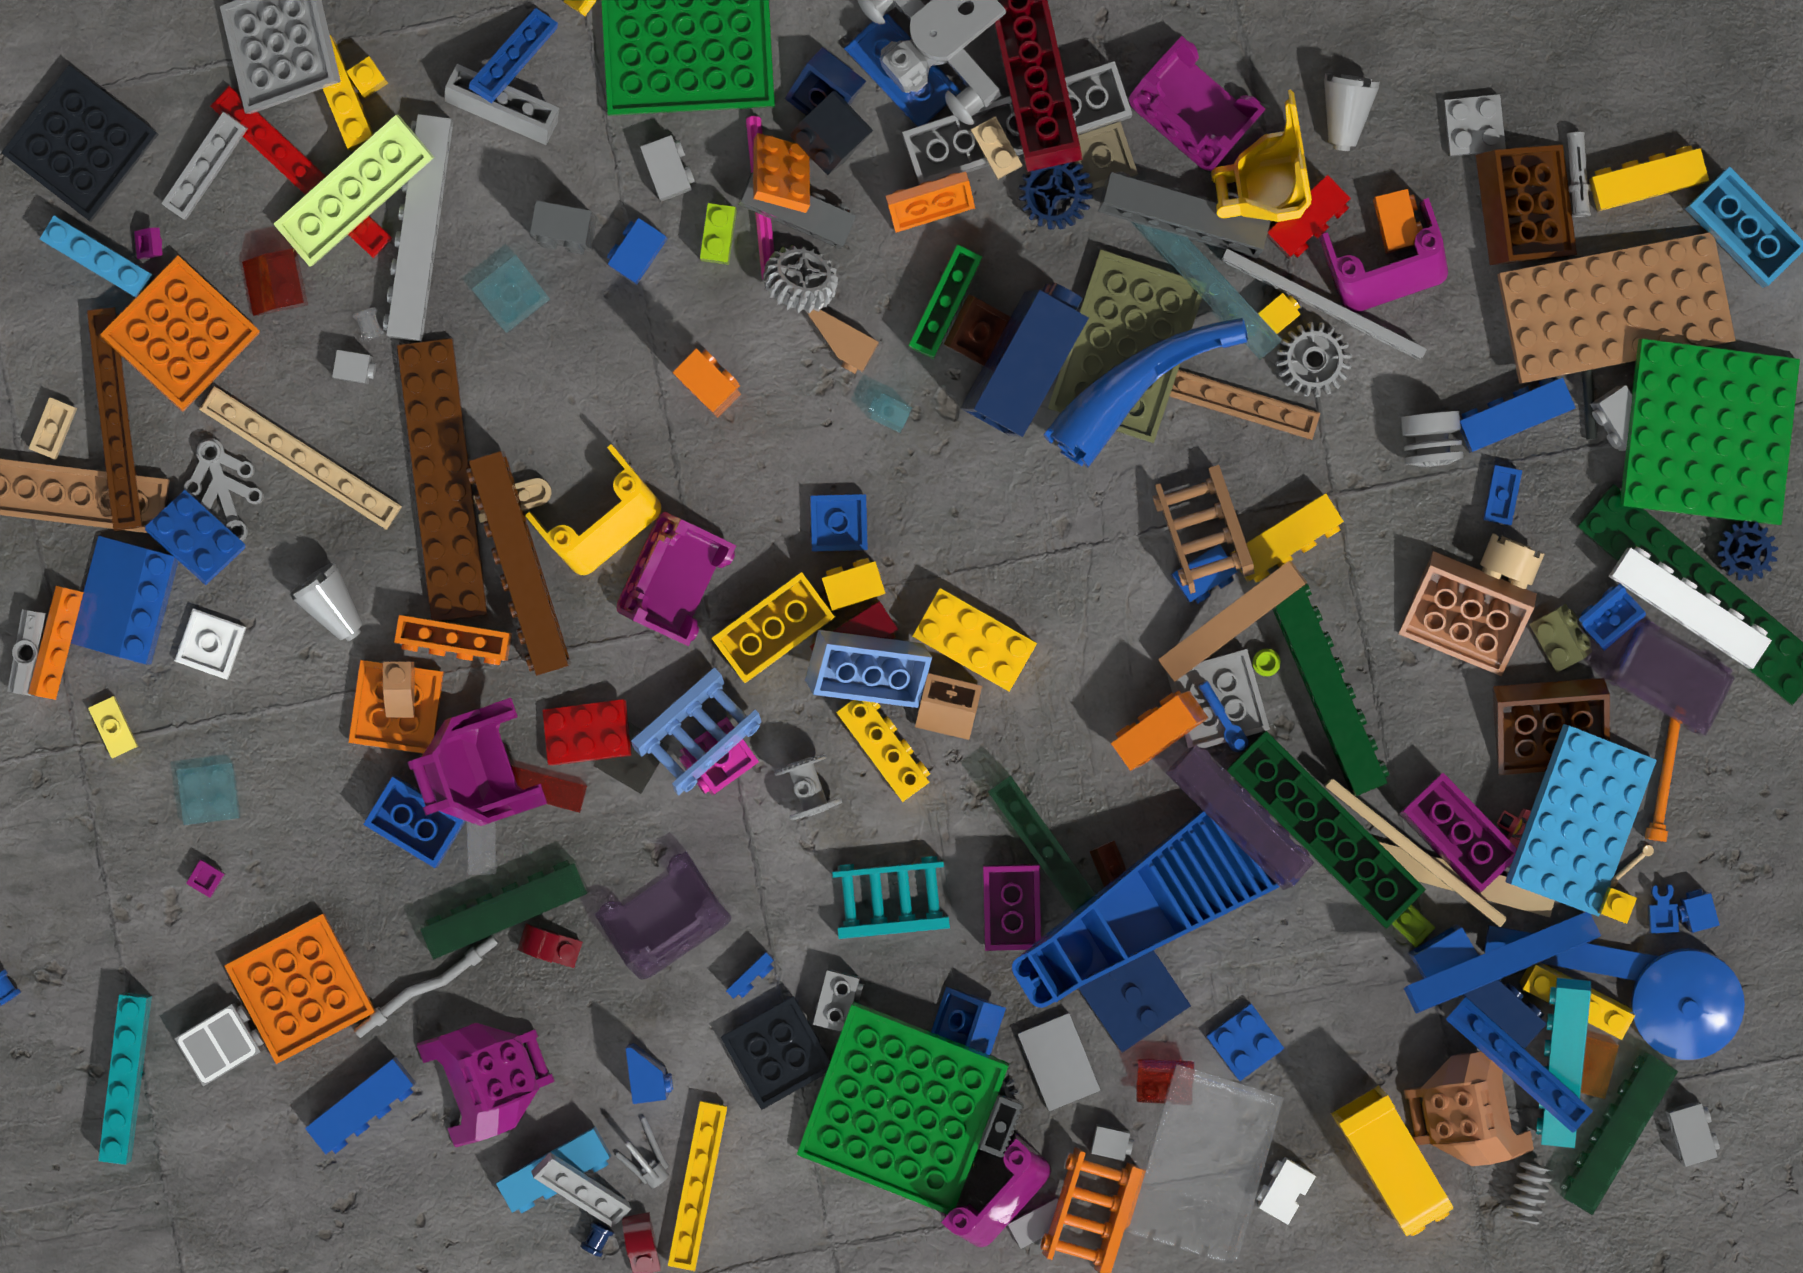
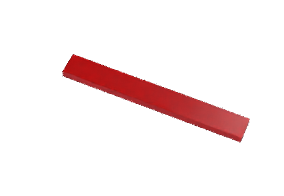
(293, 164)

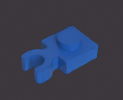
(1663, 916)

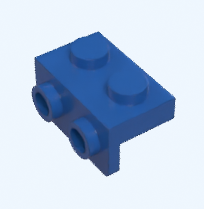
(1611, 616)

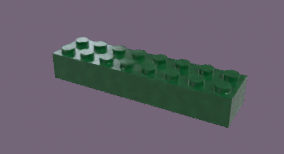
(1330, 693)
(1325, 829)

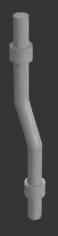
(472, 957)

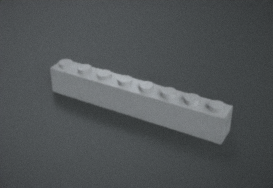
(418, 233)

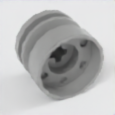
(1432, 438)

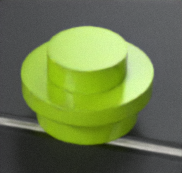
(1266, 662)

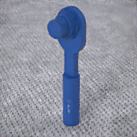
(1233, 733)

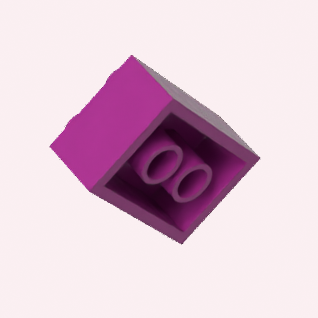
(1011, 906)

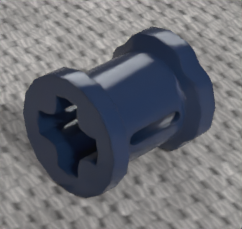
(597, 1238)

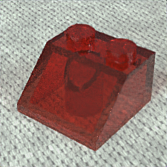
(275, 282)

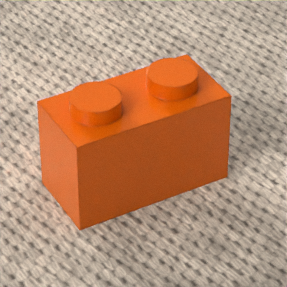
(1397, 220)

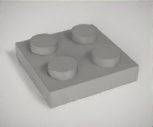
(1474, 125)

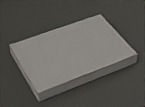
(1059, 1061)

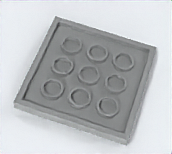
(278, 50)

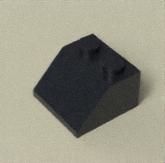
(831, 132)

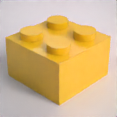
(853, 585)

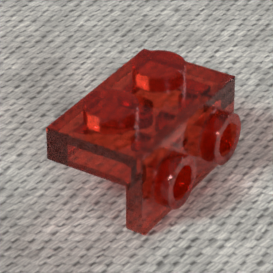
(1155, 1077)

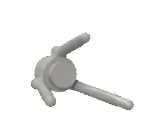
(651, 1172)

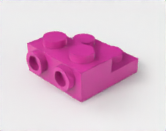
(727, 768)

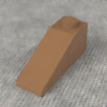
(846, 342)

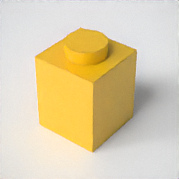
(367, 77)
(1280, 312)
(1617, 905)

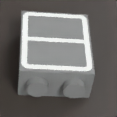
(220, 1043)

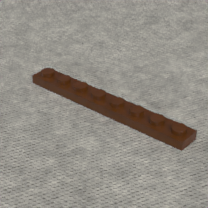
(114, 424)

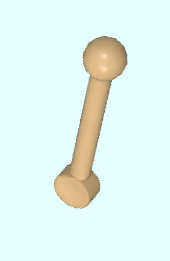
(1647, 850)

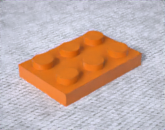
(781, 173)
(930, 201)

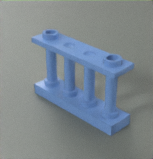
(690, 705)

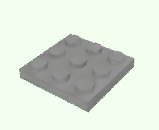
(1237, 690)

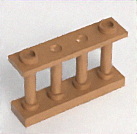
(1231, 534)

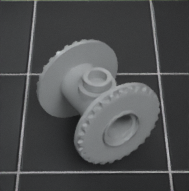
(808, 787)

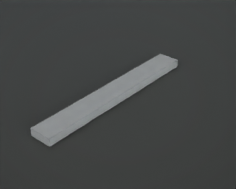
(1323, 304)

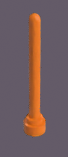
(1657, 829)

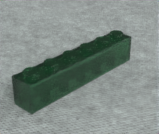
(1041, 842)
(504, 910)
(1618, 1133)

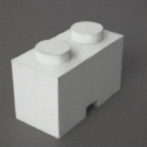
(1284, 1188)

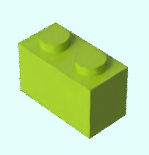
(718, 233)

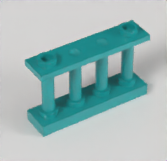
(879, 924)

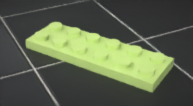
(354, 190)

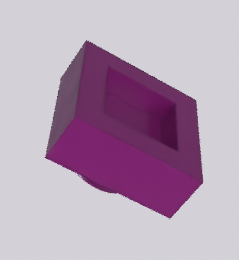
(148, 243)
(205, 878)

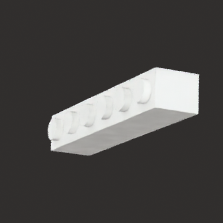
(1690, 608)

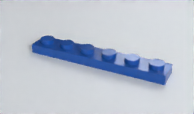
(1519, 1065)

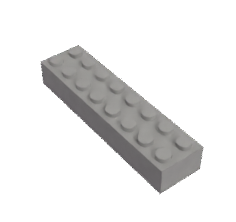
(950, 147)

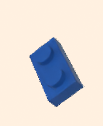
(1502, 495)
(743, 983)

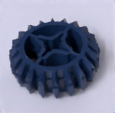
(1055, 202)

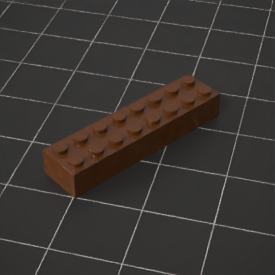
(519, 563)

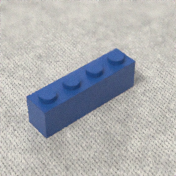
(1516, 414)
(360, 1106)

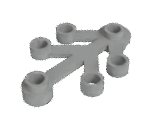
(221, 483)

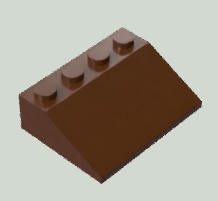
(1526, 204)
(1533, 714)

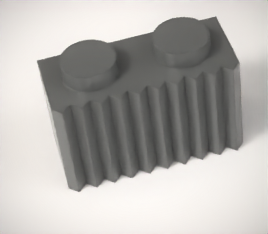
(1000, 1125)

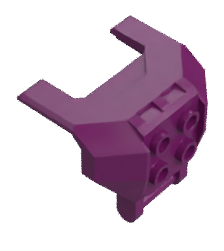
(470, 771)
(488, 1077)

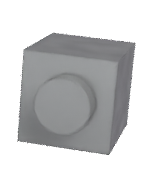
(354, 367)
(1111, 1142)

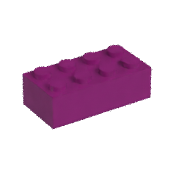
(1460, 833)

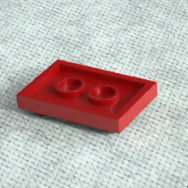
(586, 732)

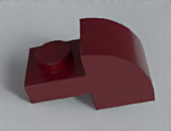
(549, 945)
(641, 1243)

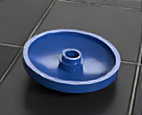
(1687, 1004)

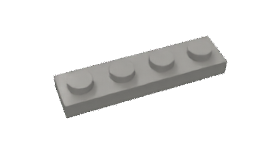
(204, 165)
(581, 1190)

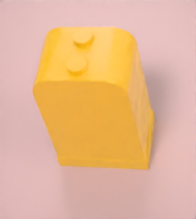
(1393, 1161)

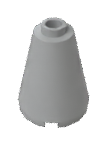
(1347, 107)
(329, 602)

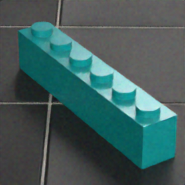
(1565, 1051)
(125, 1078)

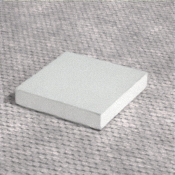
(210, 644)

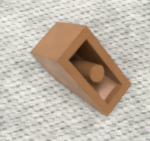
(399, 689)

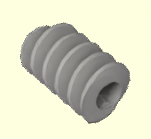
(1529, 1192)

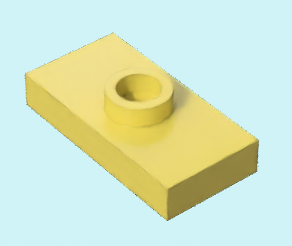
(113, 727)

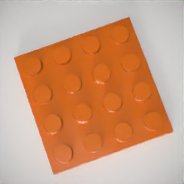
(180, 333)
(300, 988)

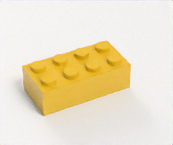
(773, 627)
(974, 639)

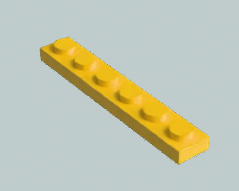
(697, 1185)

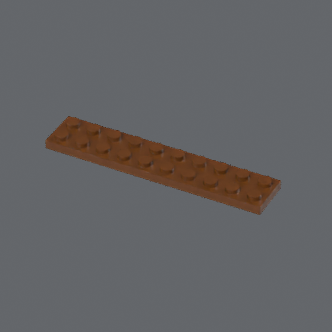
(441, 479)

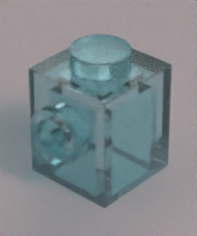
(889, 412)

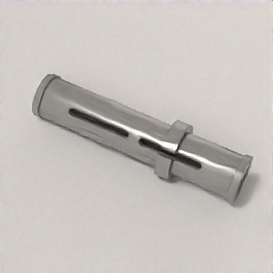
(1578, 173)

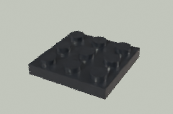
(777, 1052)

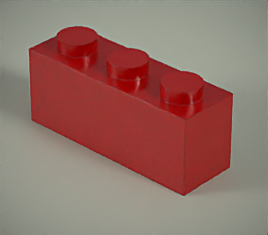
(1326, 202)

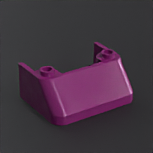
(1370, 289)

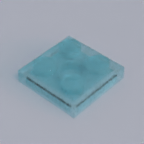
(511, 294)
(208, 794)

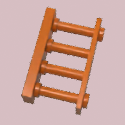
(1118, 1205)

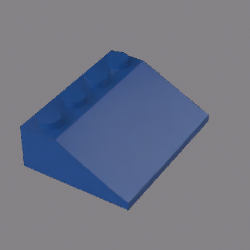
(124, 600)

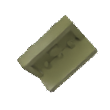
(1561, 638)

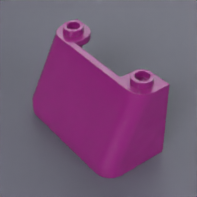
(1193, 107)
(673, 577)
(1029, 1176)

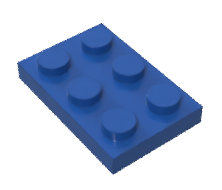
(195, 537)

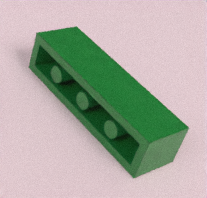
(945, 302)

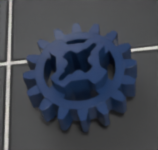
(1751, 562)

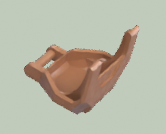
(1467, 1112)

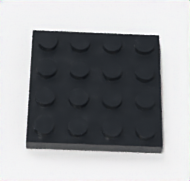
(79, 143)

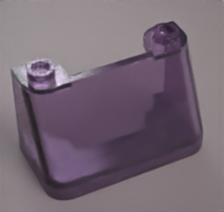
(1670, 677)
(664, 919)

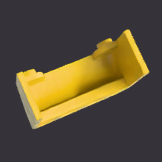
(612, 531)

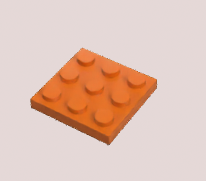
(369, 718)

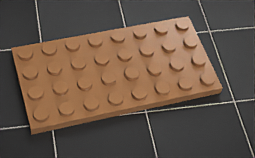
(1599, 305)

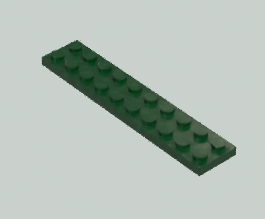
(1623, 527)

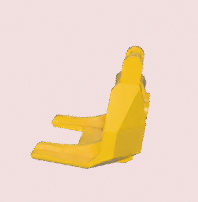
(1268, 176)

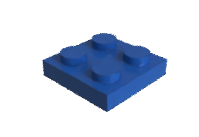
(839, 522)
(1245, 1042)

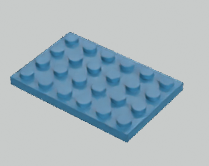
(1580, 820)

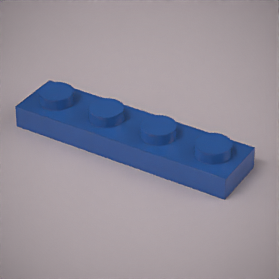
(513, 55)

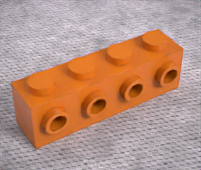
(451, 637)

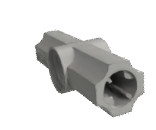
(29, 633)

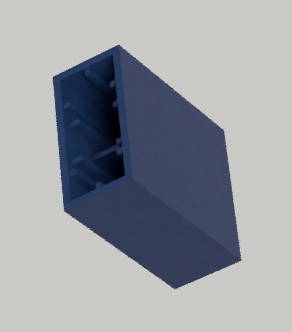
(1026, 359)

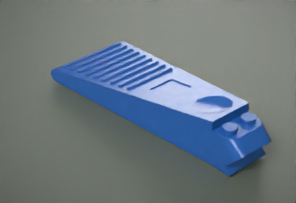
(1161, 897)

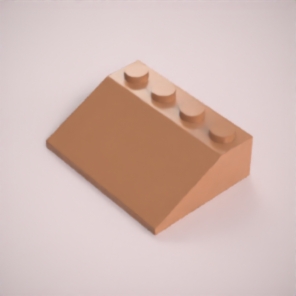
(1467, 613)

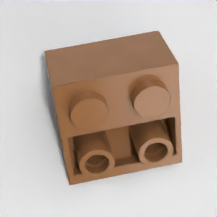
(948, 706)

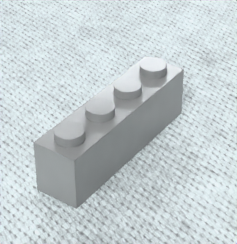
(510, 109)

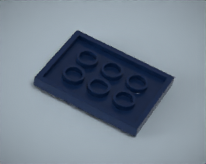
(1135, 999)

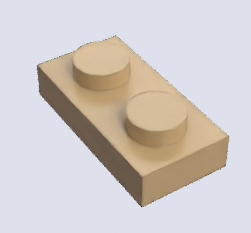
(996, 147)
(52, 428)

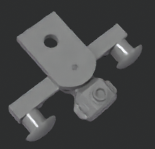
(939, 38)

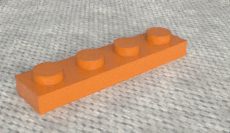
(55, 642)

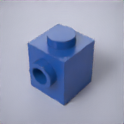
(1698, 911)

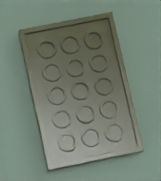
(1127, 312)

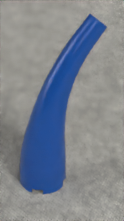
(1101, 408)

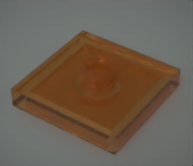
(1598, 1066)

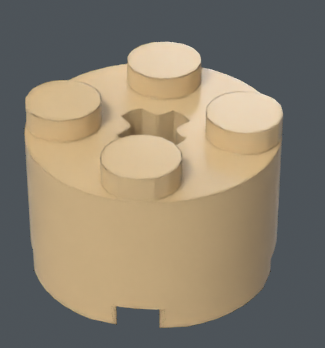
(1511, 560)

